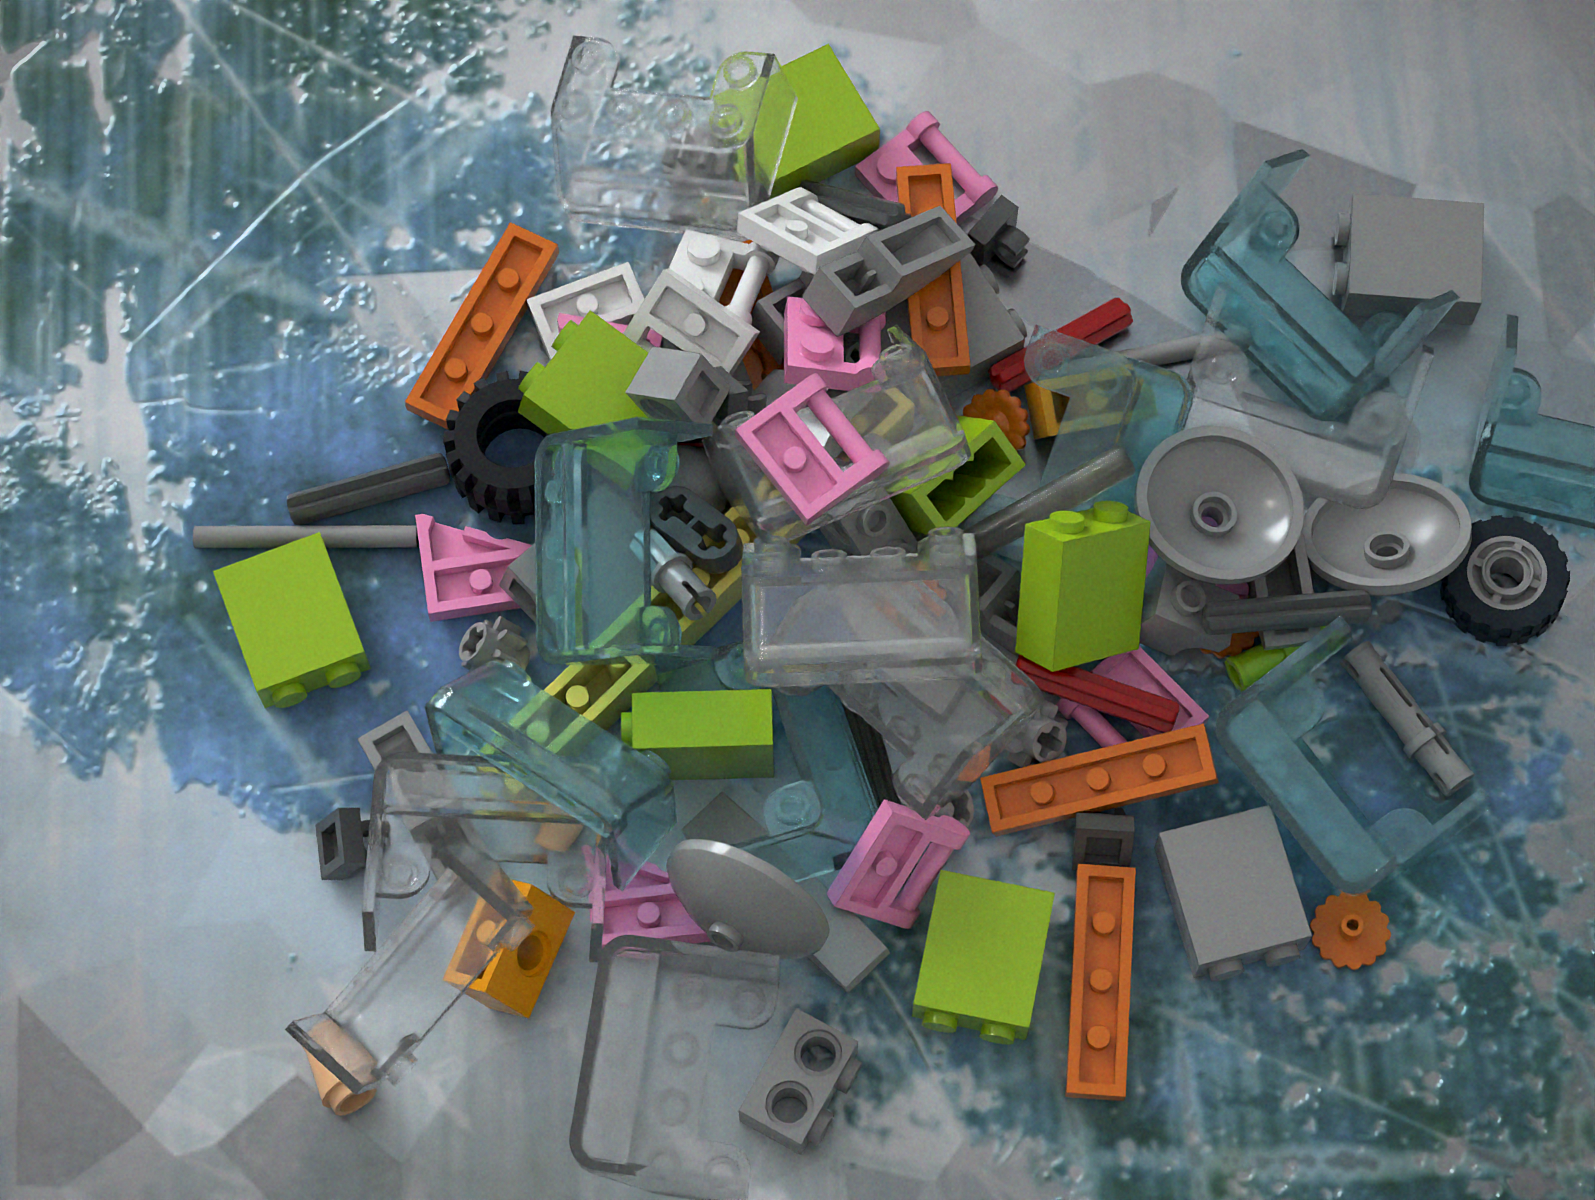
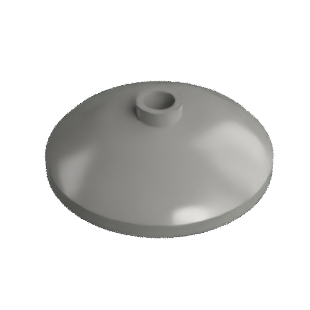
(1225, 478)
(1394, 546)
(745, 901)

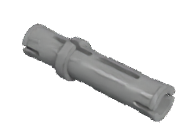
(1415, 729)

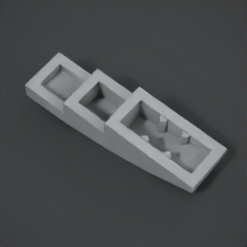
(850, 947)

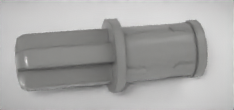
(674, 575)

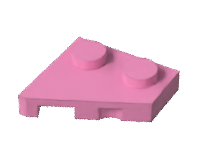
(464, 569)
(647, 909)

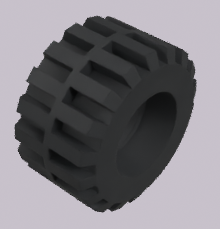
(471, 431)

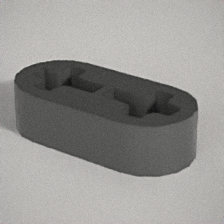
(703, 521)

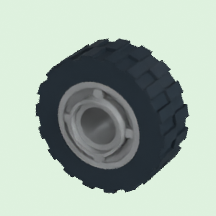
(1503, 613)

